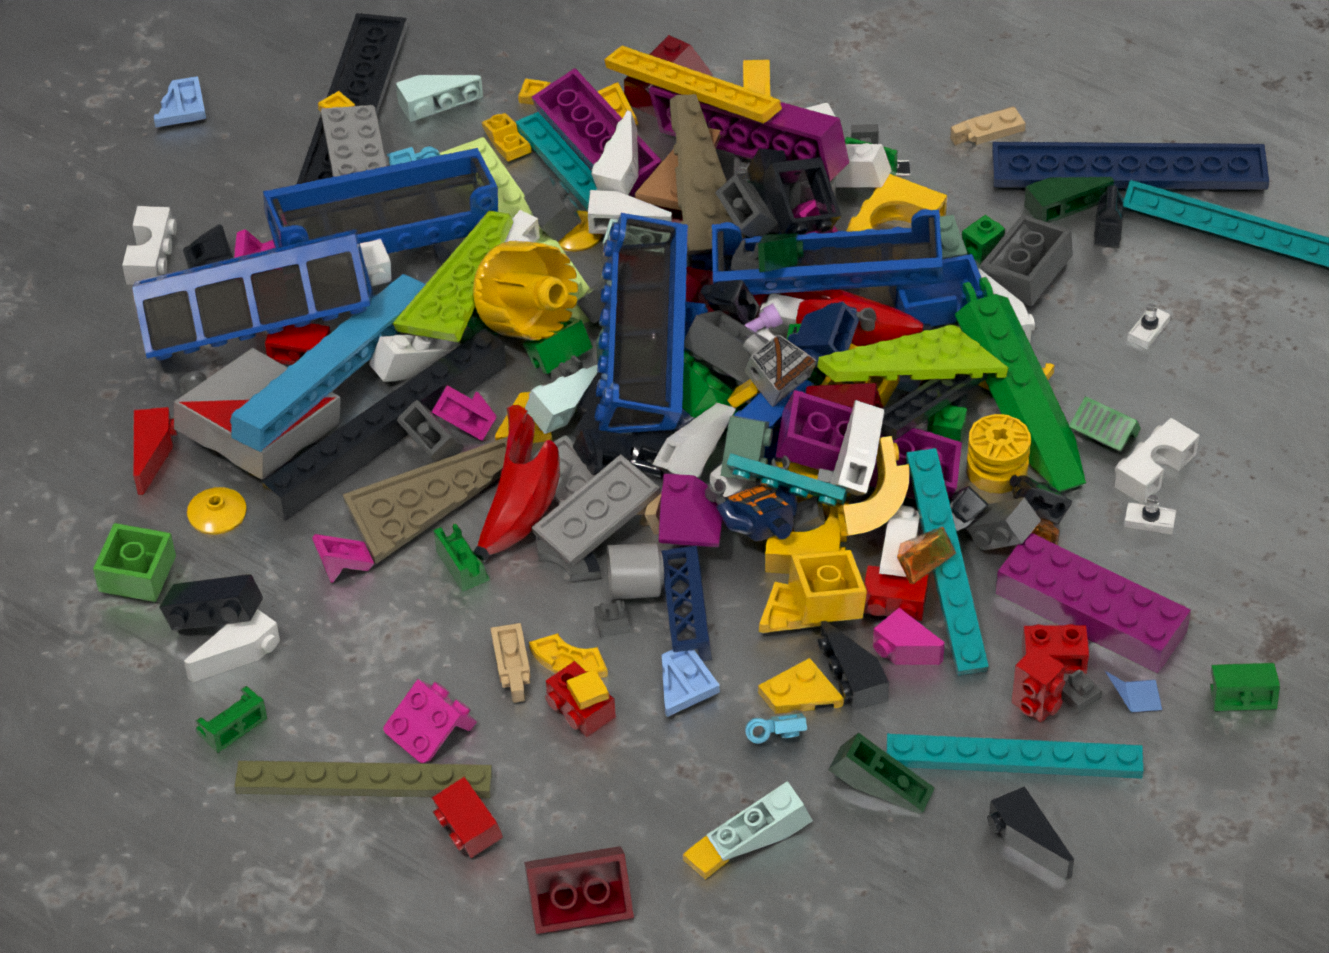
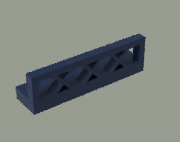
(696, 603)

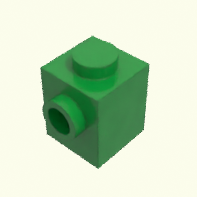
(982, 237)
(949, 423)

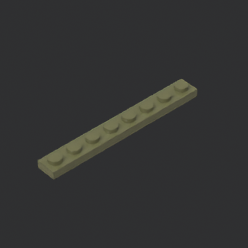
(357, 778)

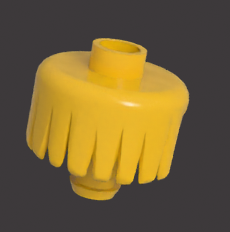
(525, 289)

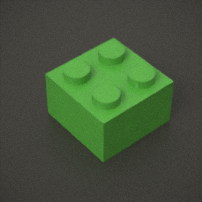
(134, 562)

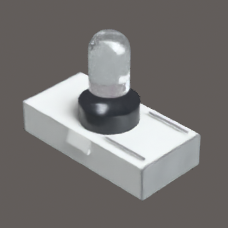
(1149, 326)
(1150, 516)

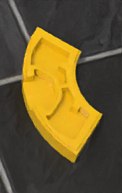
(557, 654)

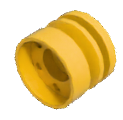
(997, 452)

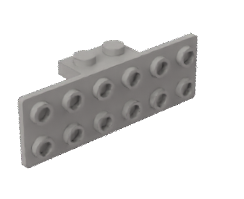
(353, 139)

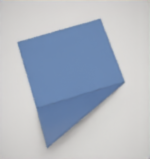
(1138, 695)

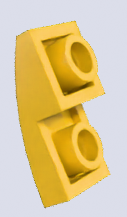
(505, 137)

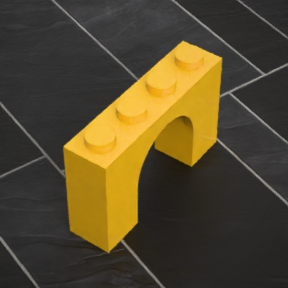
(896, 201)
(820, 540)

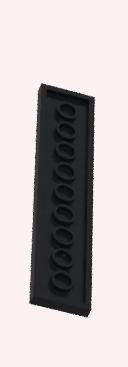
(360, 76)

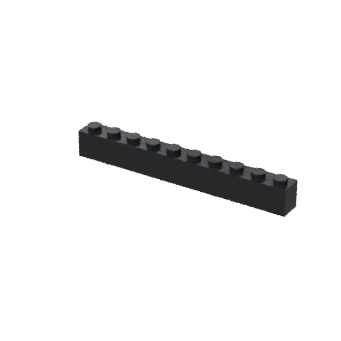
(377, 427)

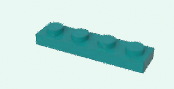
(798, 484)

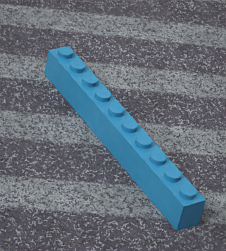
(321, 368)

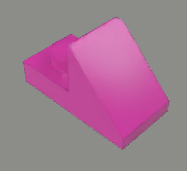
(466, 413)
(341, 553)

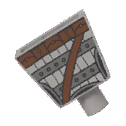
(777, 366)

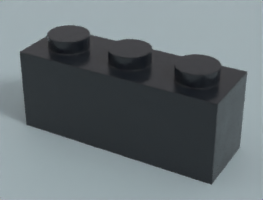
(211, 602)

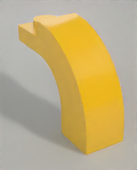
(757, 76)
(884, 500)

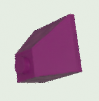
(687, 513)

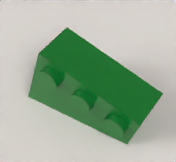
(702, 389)

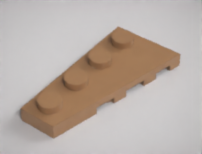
(661, 185)

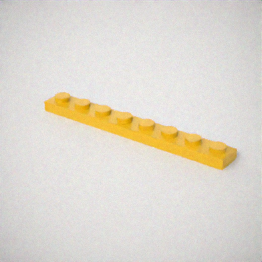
(690, 82)

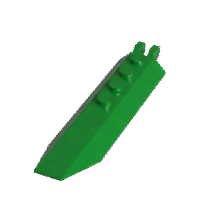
(1025, 389)

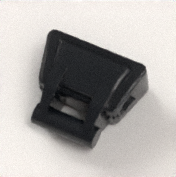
(1109, 218)
(208, 248)
(732, 299)
(601, 447)
(646, 448)
(1042, 497)
(966, 506)

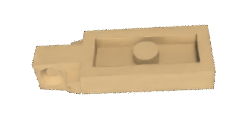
(988, 127)
(511, 659)

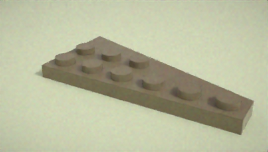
(697, 174)
(411, 502)

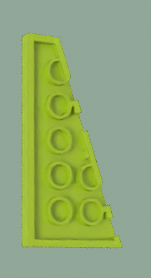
(447, 298)
(923, 356)

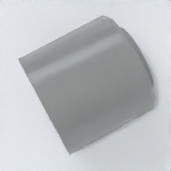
(634, 571)

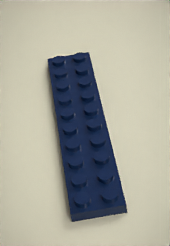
(1147, 163)

